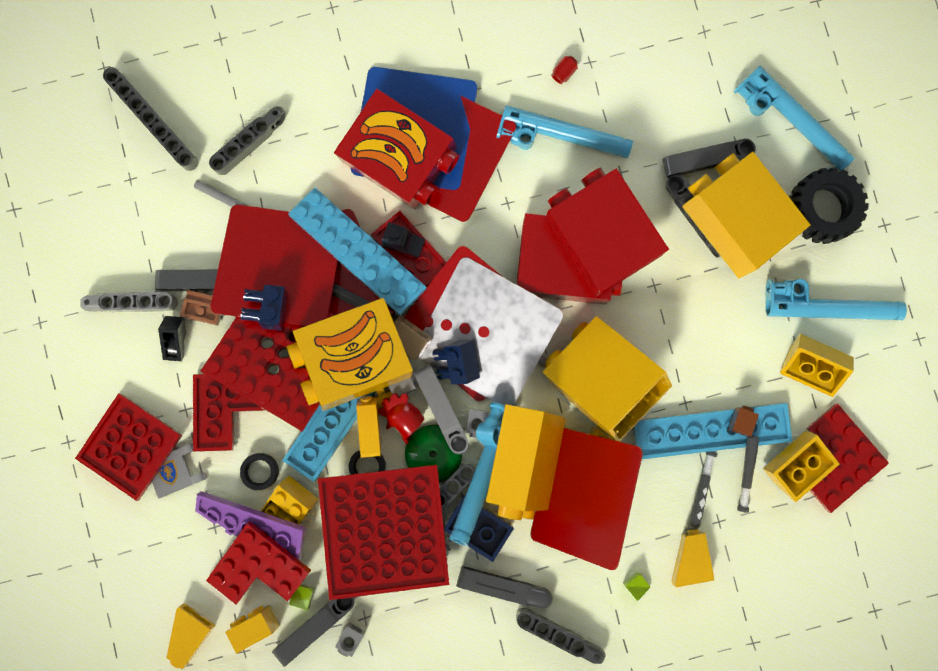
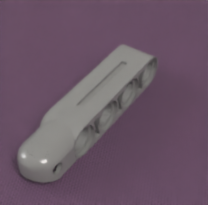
(97, 303)
(442, 409)

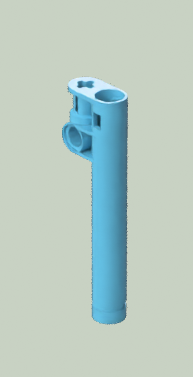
(765, 89)
(530, 123)
(800, 305)
(476, 494)

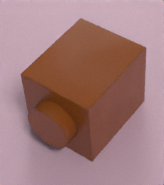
(743, 421)

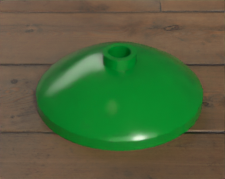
(428, 439)

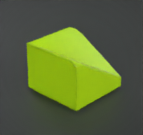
(637, 585)
(302, 597)

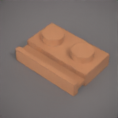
(197, 308)

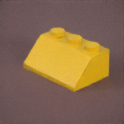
(817, 365)
(801, 465)

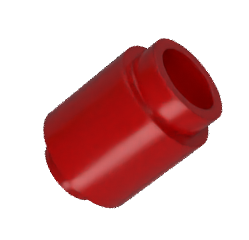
(564, 69)

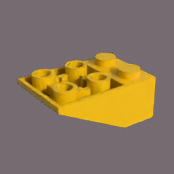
(290, 501)

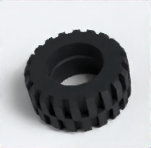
(849, 195)

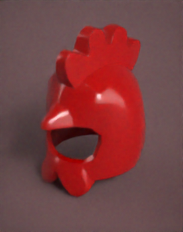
(401, 415)

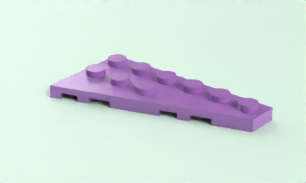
(235, 517)

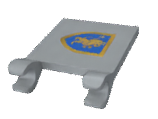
(175, 473)

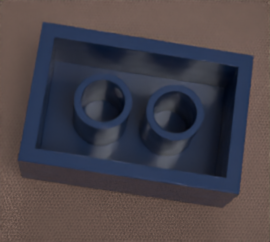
(489, 532)

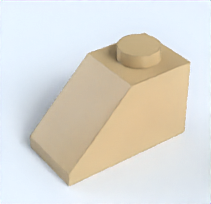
(412, 338)

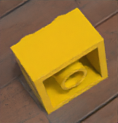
(252, 629)

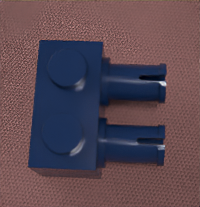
(272, 309)
(460, 360)

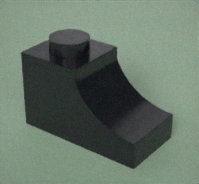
(402, 240)
(172, 336)

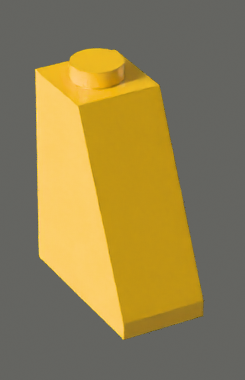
(369, 427)
(692, 560)
(187, 635)

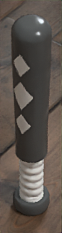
(748, 471)
(701, 495)

